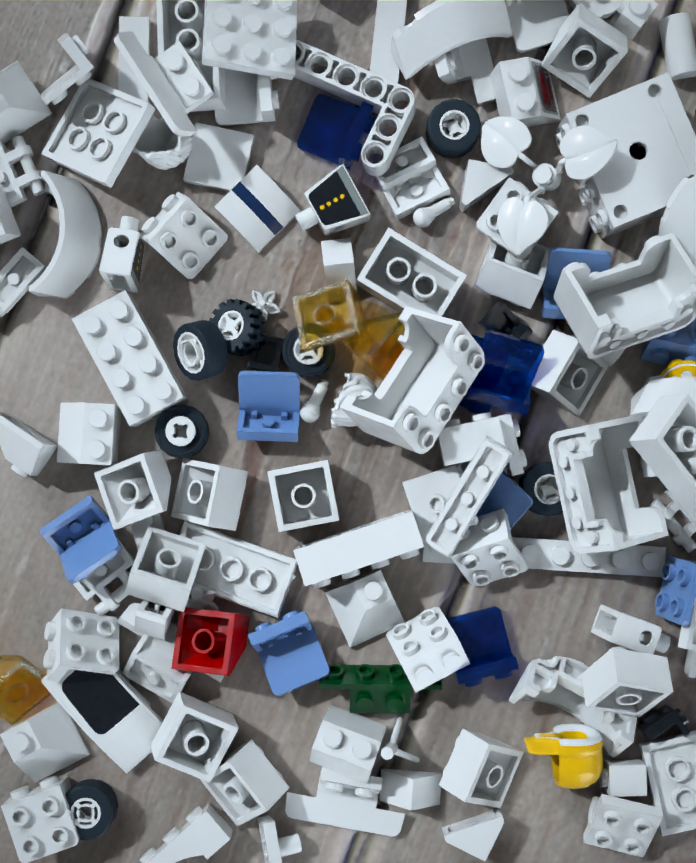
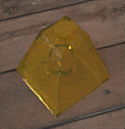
(328, 315)
(378, 343)
(19, 687)

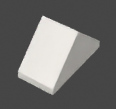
(480, 181)
(338, 261)
(153, 619)
(410, 788)
(476, 833)

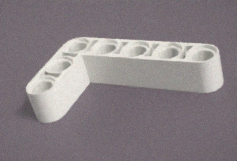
(356, 93)

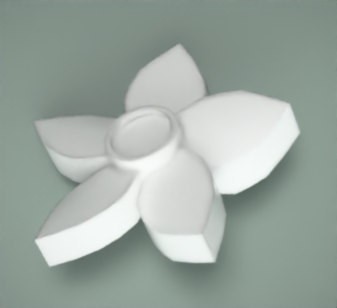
(265, 303)
(201, 599)

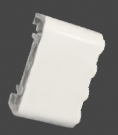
(631, 299)
(422, 385)
(600, 489)

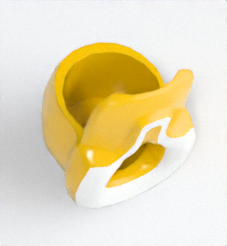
(574, 752)

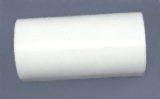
(678, 45)

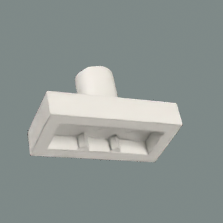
(276, 847)

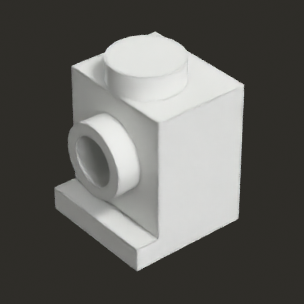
(633, 16)

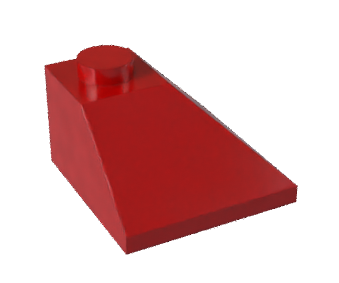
(209, 641)

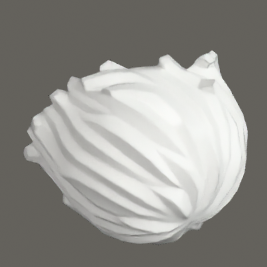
(161, 146)
(355, 386)

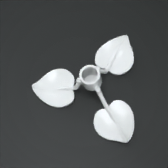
(504, 140)

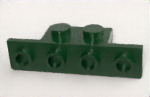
(374, 687)

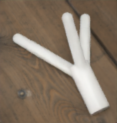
(392, 749)

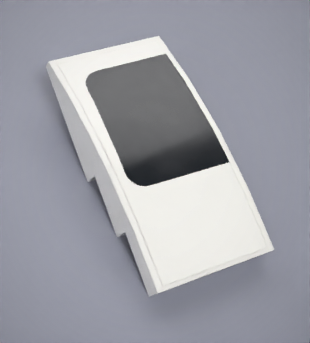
(109, 713)

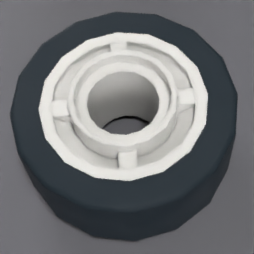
(200, 350)

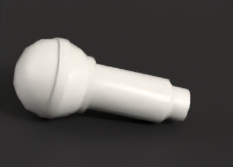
(425, 215)
(310, 410)

